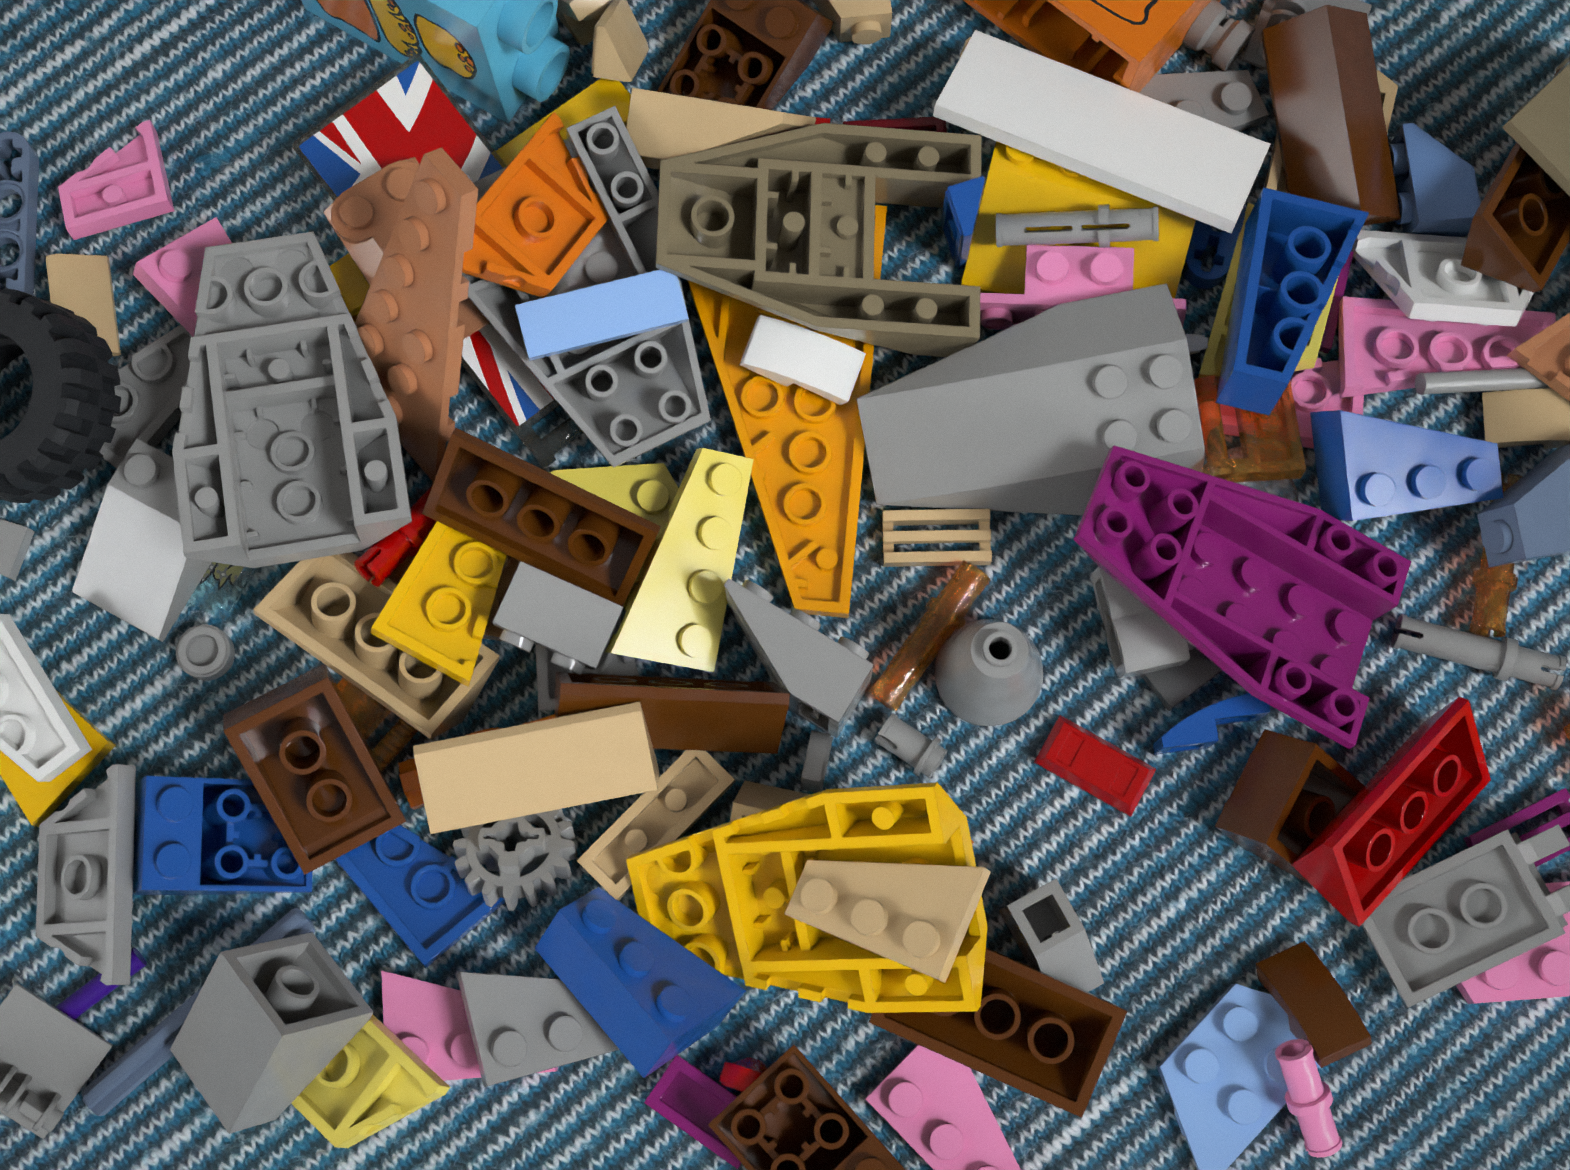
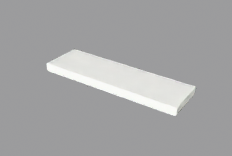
(1102, 130)

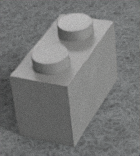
(556, 617)

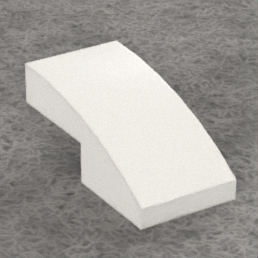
(803, 358)

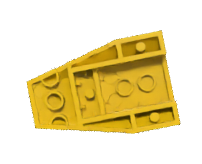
(731, 885)

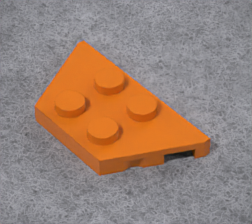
(535, 217)

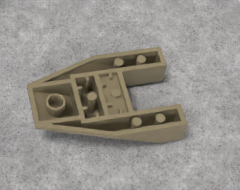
(795, 225)

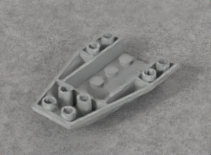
(628, 389)

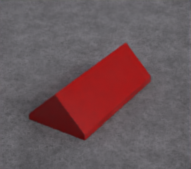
(1398, 814)

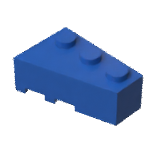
(635, 979)

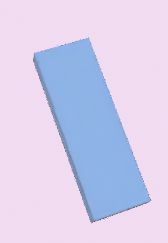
(601, 313)

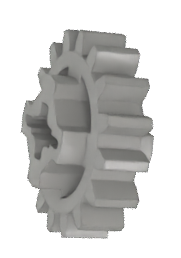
(520, 853)

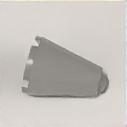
(989, 672)

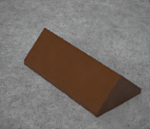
(1331, 111)
(1519, 225)
(539, 518)
(685, 710)
(1025, 1034)

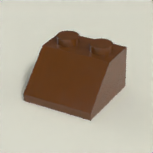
(1285, 799)

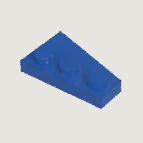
(416, 892)

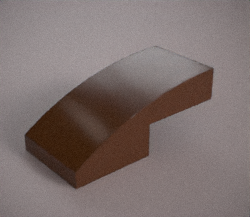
(1314, 1003)

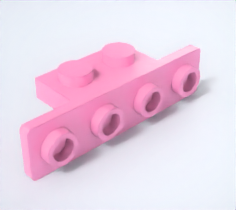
(1063, 276)

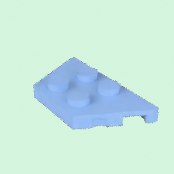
(1228, 1075)

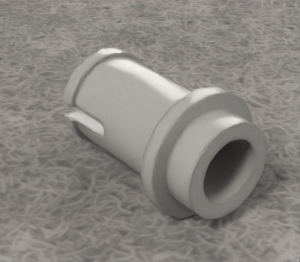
(911, 746)

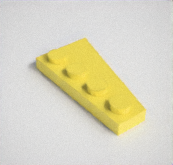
(682, 594)

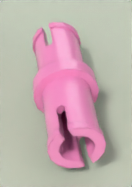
(1308, 1098)

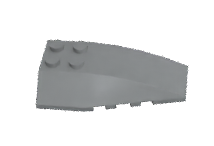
(1037, 409)
(282, 415)

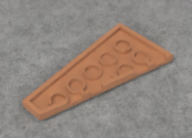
(414, 304)

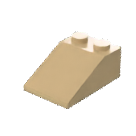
(681, 125)

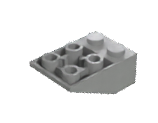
(820, 674)

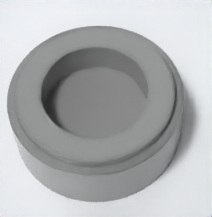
(205, 652)

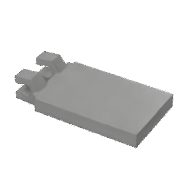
(1468, 914)

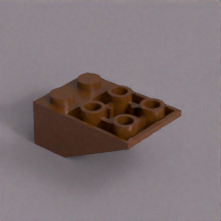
(747, 51)
(798, 1123)

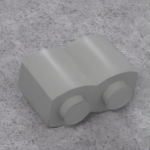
(1134, 634)

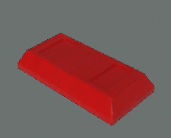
(1095, 765)

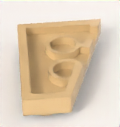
(892, 909)

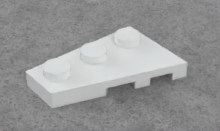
(33, 719)

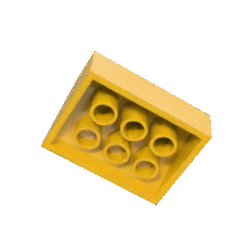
(1033, 185)

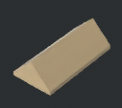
(331, 614)
(536, 767)

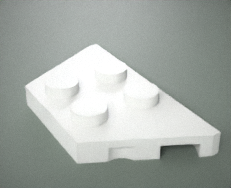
(1430, 284)

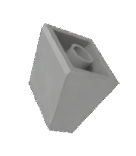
(267, 1027)

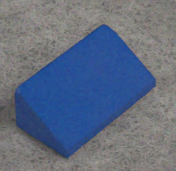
(960, 217)

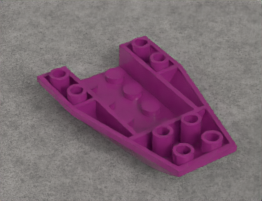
(1248, 581)

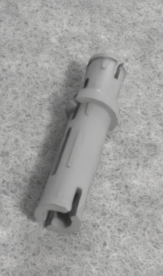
(1143, 226)
(1500, 657)

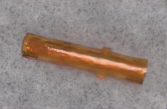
(1493, 589)
(938, 623)

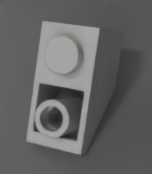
(1053, 936)

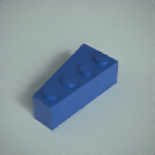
(1282, 284)

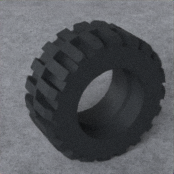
(69, 399)

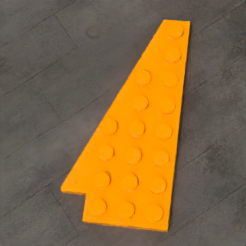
(802, 451)

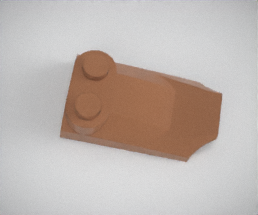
(366, 217)

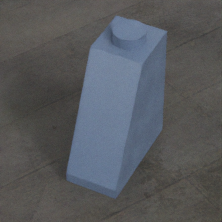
(1531, 516)

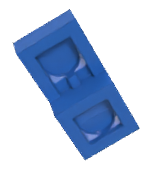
(1200, 728)

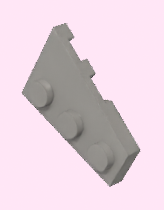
(1218, 96)
(527, 1025)

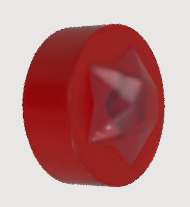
(741, 1073)

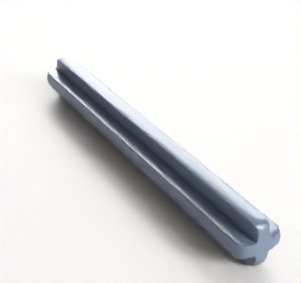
(155, 1047)

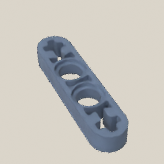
(22, 226)

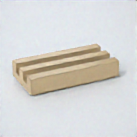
(936, 517)

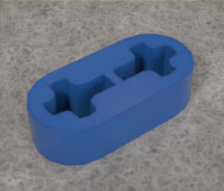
(1222, 256)

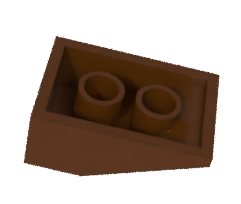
(313, 768)

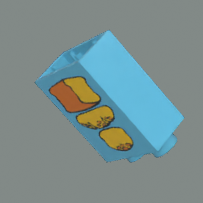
(476, 48)

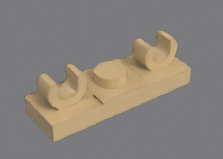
(656, 818)

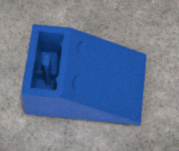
(209, 840)

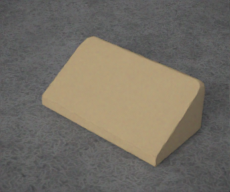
(618, 43)
(86, 288)

